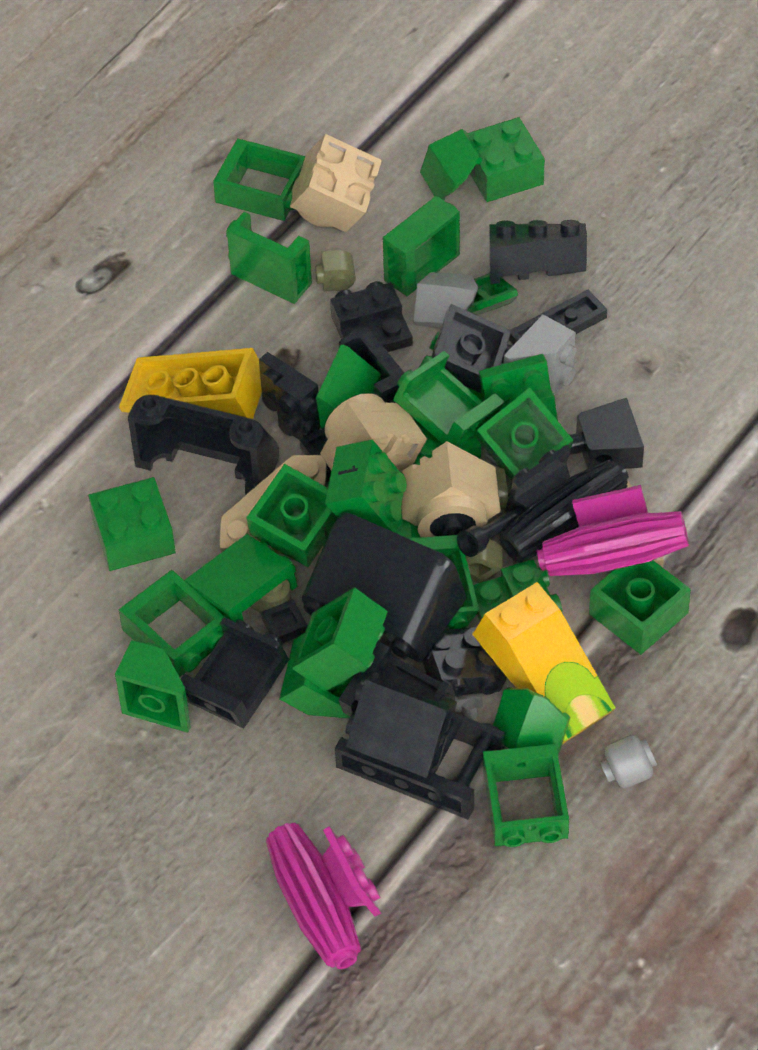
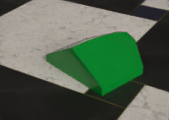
(449, 163)
(492, 295)
(530, 719)

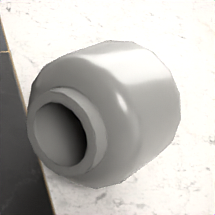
(628, 761)

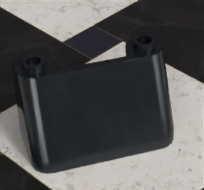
(167, 425)
(400, 575)

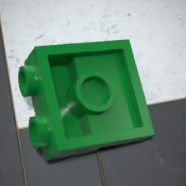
(515, 378)
(512, 581)

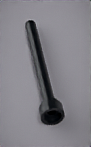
(475, 538)

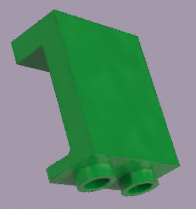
(267, 263)
(444, 402)
(242, 576)

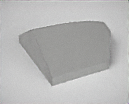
(438, 292)

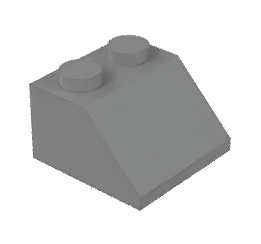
(552, 341)

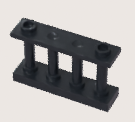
(435, 790)

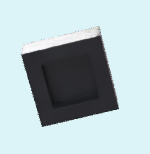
(284, 621)

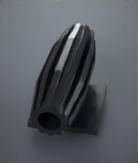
(547, 499)

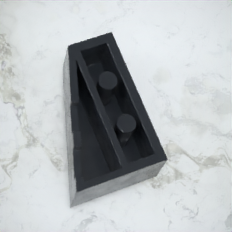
(536, 248)

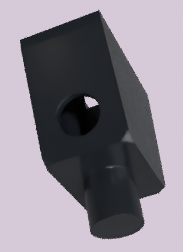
(608, 434)

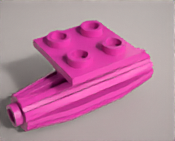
(613, 535)
(322, 890)

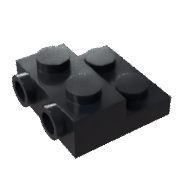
(373, 308)
(472, 345)
(289, 395)
(463, 663)

